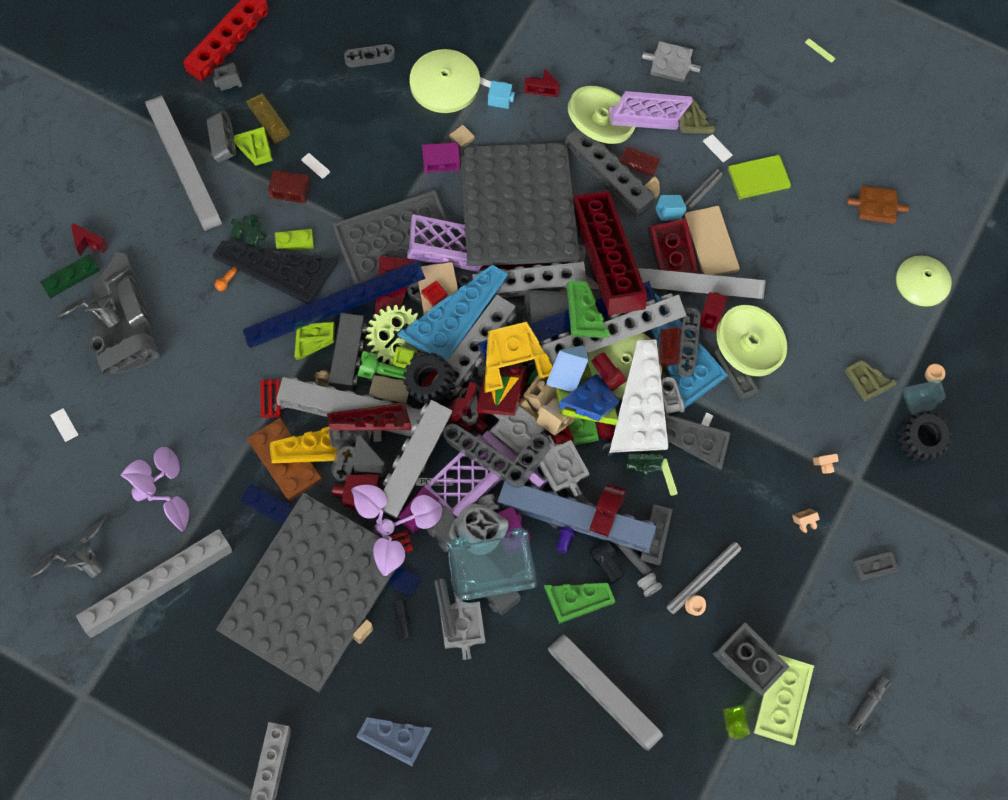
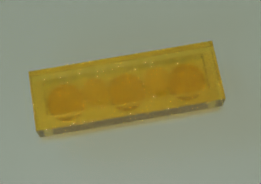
(268, 118)

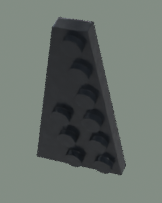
(284, 270)

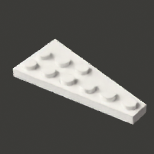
(642, 414)

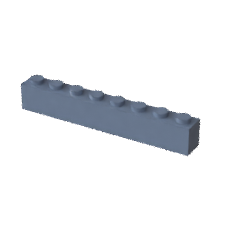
(576, 515)

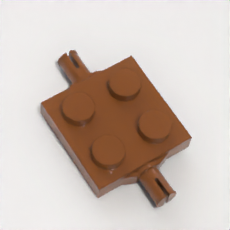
(877, 204)

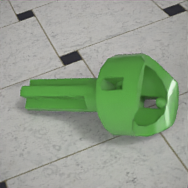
(370, 366)

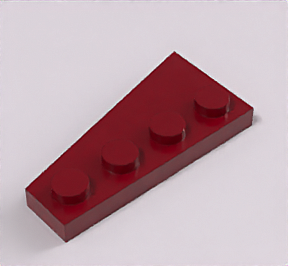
(371, 418)

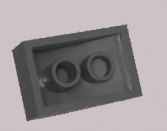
(751, 659)

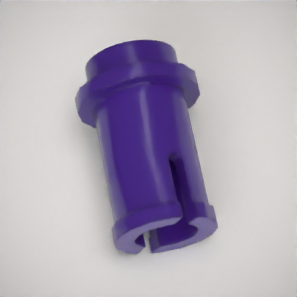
(565, 539)

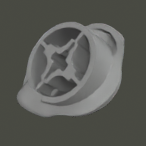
(483, 523)

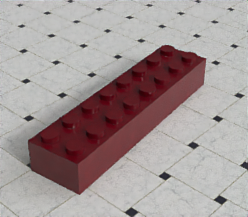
(609, 253)

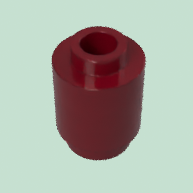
(605, 430)

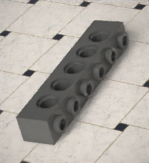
(611, 179)

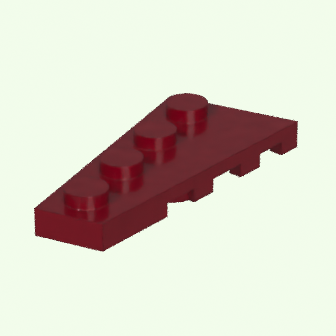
(396, 297)

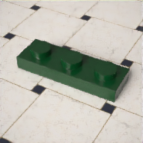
(69, 276)

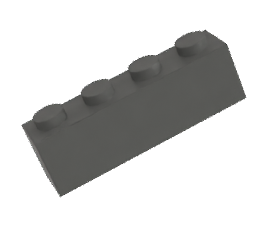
(347, 351)

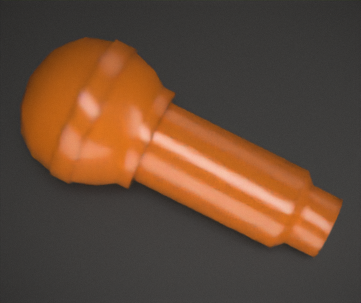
(222, 283)

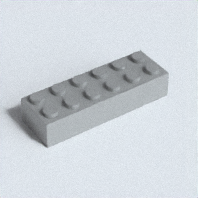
(414, 457)

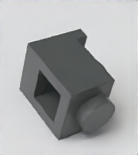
(227, 77)

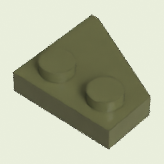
(694, 121)
(868, 381)

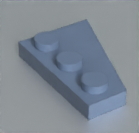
(394, 739)

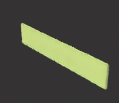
(821, 51)
(669, 479)

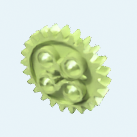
(384, 324)

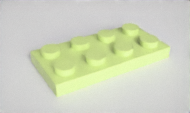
(784, 703)

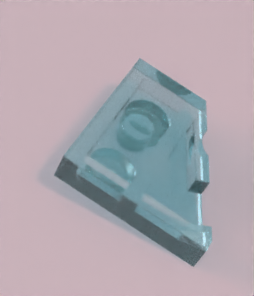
(924, 396)

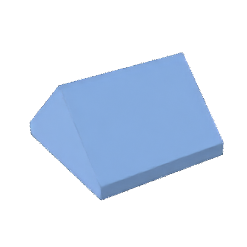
(568, 368)

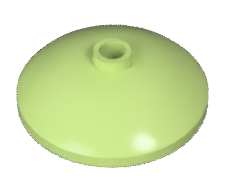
(918, 287)

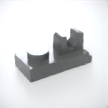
(347, 436)

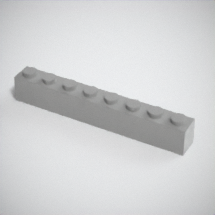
(324, 400)
(154, 583)

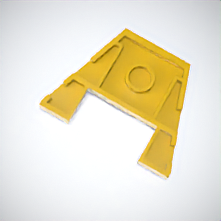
(512, 346)

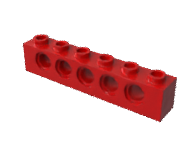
(235, 26)

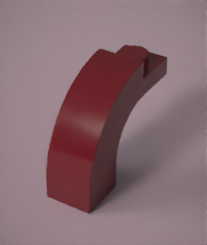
(607, 508)

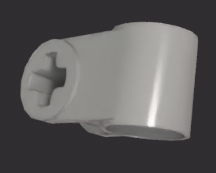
(671, 399)

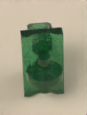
(254, 235)
(645, 462)

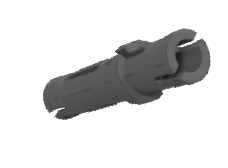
(873, 697)

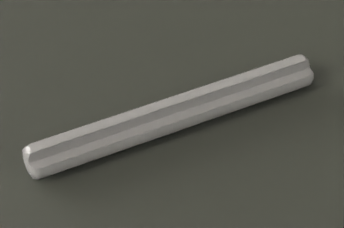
(704, 577)

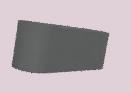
(221, 136)

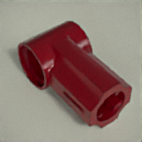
(610, 374)

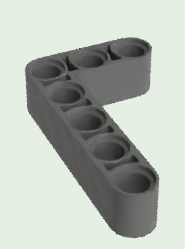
(495, 457)

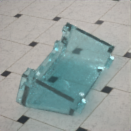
(492, 566)

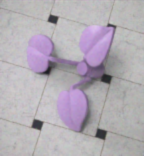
(139, 475)
(390, 553)

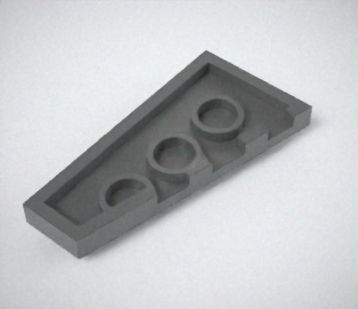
(699, 440)

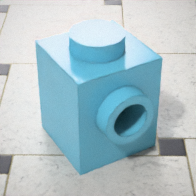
(500, 94)
(670, 207)

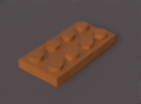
(290, 477)

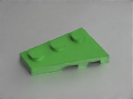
(583, 313)

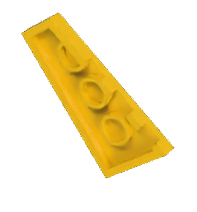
(304, 448)

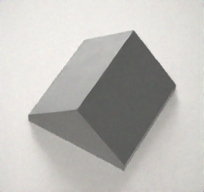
(366, 460)

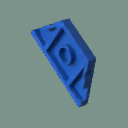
(591, 399)

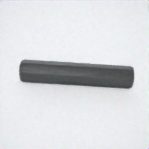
(703, 188)
(445, 608)

